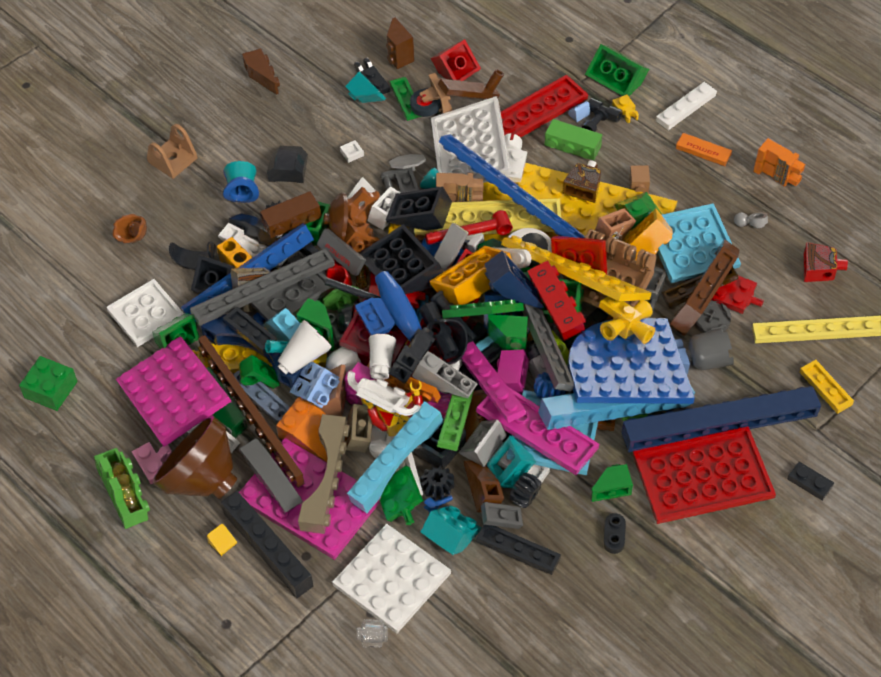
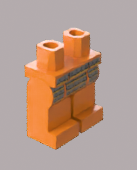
(779, 163)

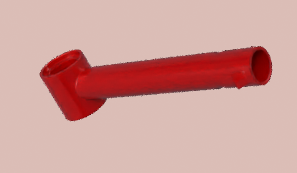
(498, 222)

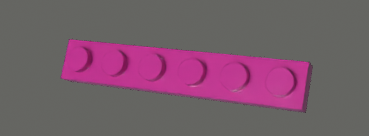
(492, 383)

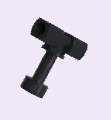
(601, 114)

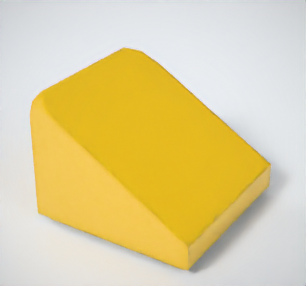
(221, 539)

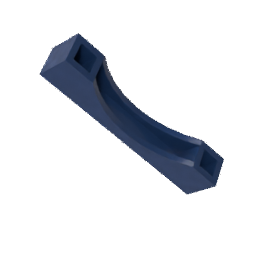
(222, 334)

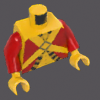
(393, 422)

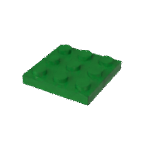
(482, 308)

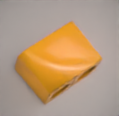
(228, 249)

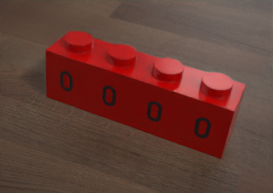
(556, 299)

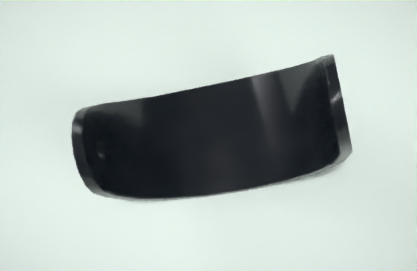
(189, 258)
(459, 336)

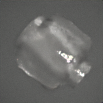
(372, 633)

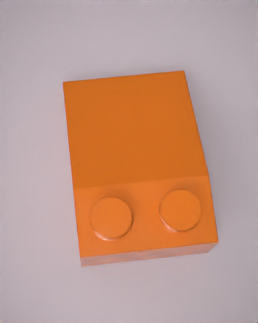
(302, 426)

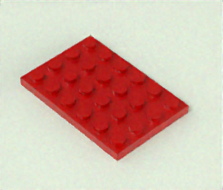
(703, 475)

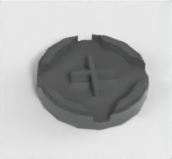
(714, 317)

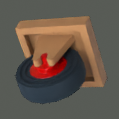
(430, 100)

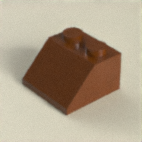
(399, 45)

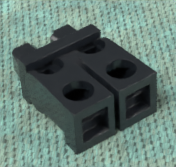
(412, 355)

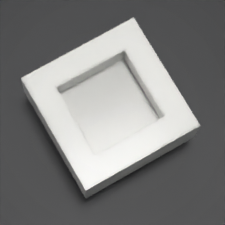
(351, 151)

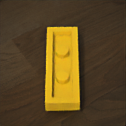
(826, 386)

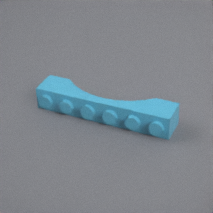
(374, 480)

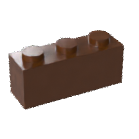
(290, 214)

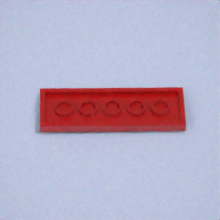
(542, 107)

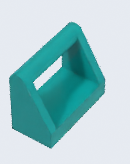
(520, 464)

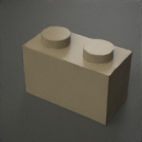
(360, 429)

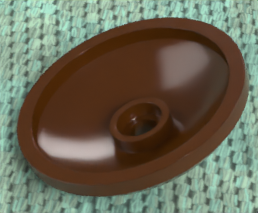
(337, 216)

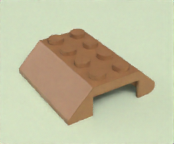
(621, 265)

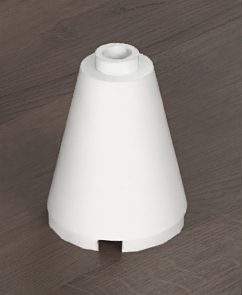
(302, 349)

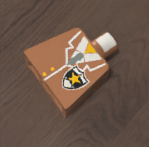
(615, 224)

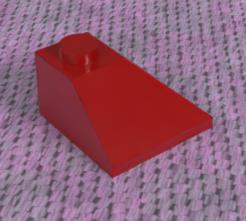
(456, 62)

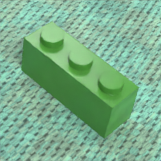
(573, 139)

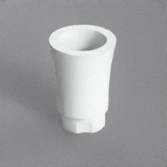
(381, 355)

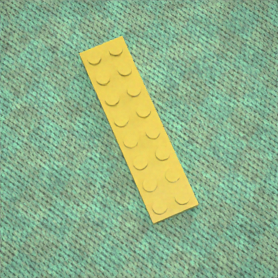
(472, 212)

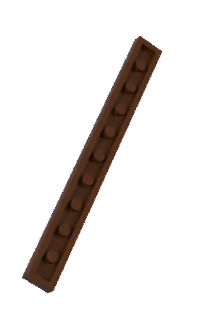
(252, 415)

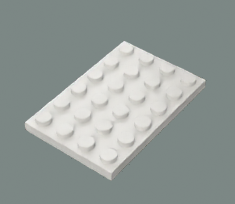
(479, 129)

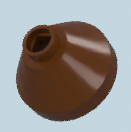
(199, 463)

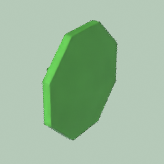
(338, 298)

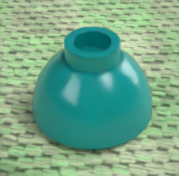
(429, 180)

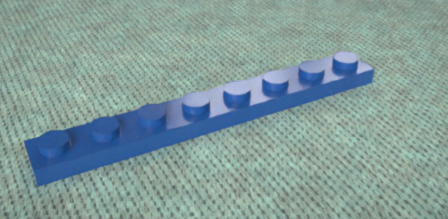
(267, 258)

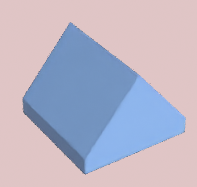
(579, 111)

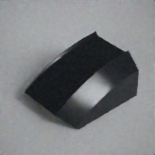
(287, 164)

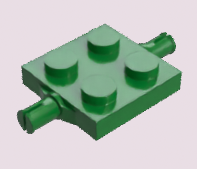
(401, 496)

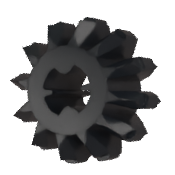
(437, 482)
(525, 490)

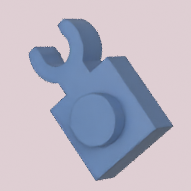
(682, 351)

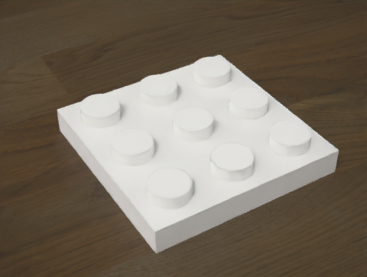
(144, 311)

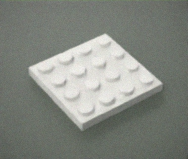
(391, 578)

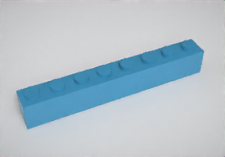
(565, 412)

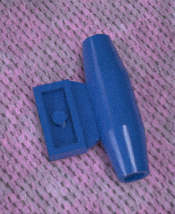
(392, 308)

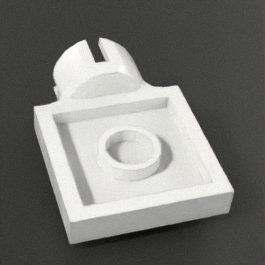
(516, 157)

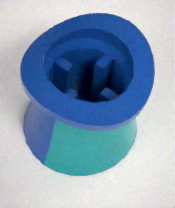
(240, 182)

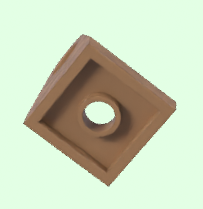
(175, 146)

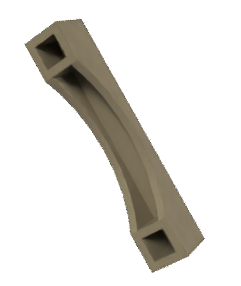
(315, 510)

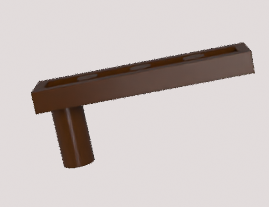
(472, 89)

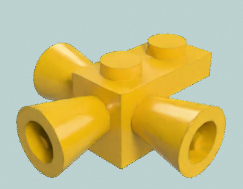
(626, 320)

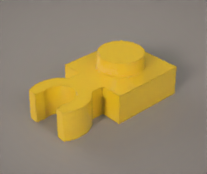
(628, 107)

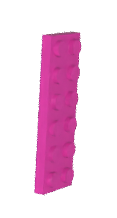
(562, 445)

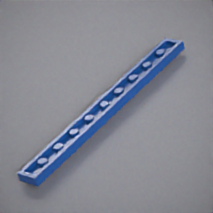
(508, 187)

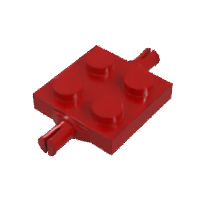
(738, 295)

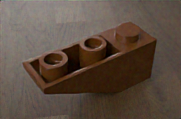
(258, 69)
(483, 485)

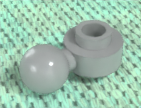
(757, 220)

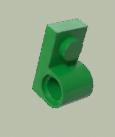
(255, 370)

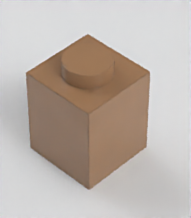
(639, 178)

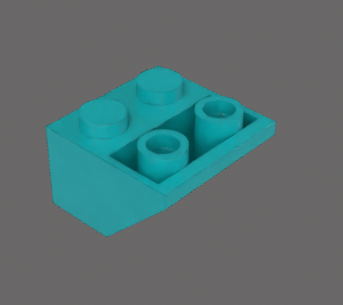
(450, 529)

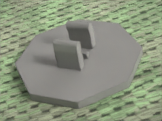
(407, 161)

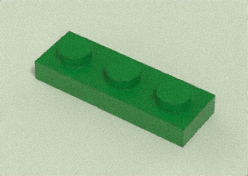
(403, 93)

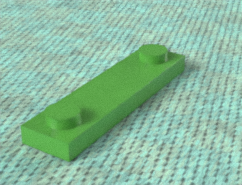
(454, 422)

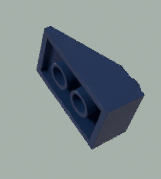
(511, 281)

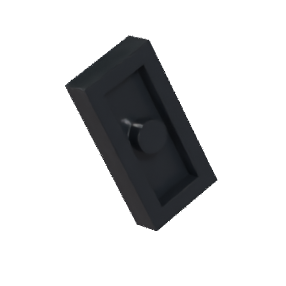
(810, 481)

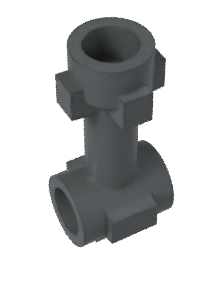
(336, 333)

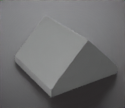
(484, 442)

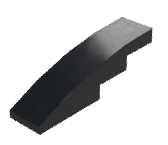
(254, 227)

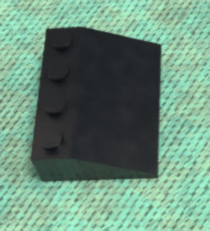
(404, 260)

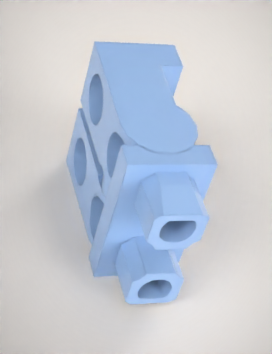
(319, 387)

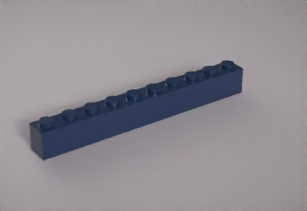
(717, 418)

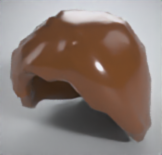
(130, 228)

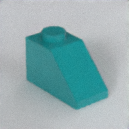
(363, 89)

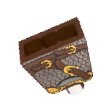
(583, 181)

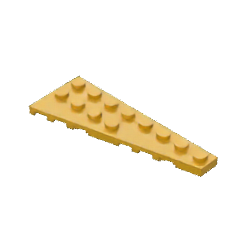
(582, 272)

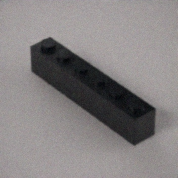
(267, 544)

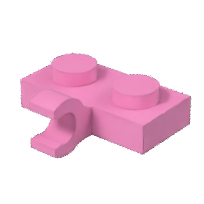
(150, 460)

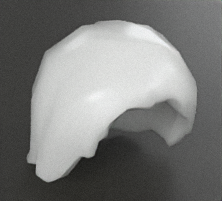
(342, 356)

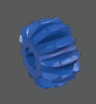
(544, 387)

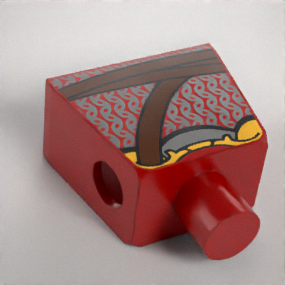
(821, 263)

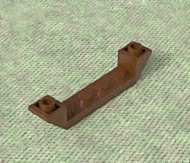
(706, 288)

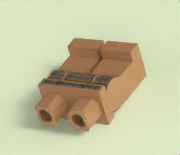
(461, 186)

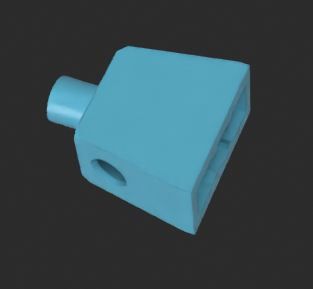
(282, 325)

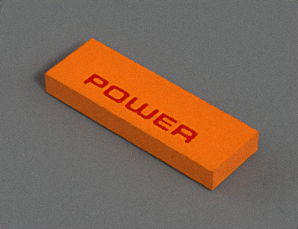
(704, 149)

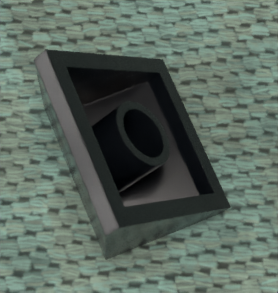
(208, 273)

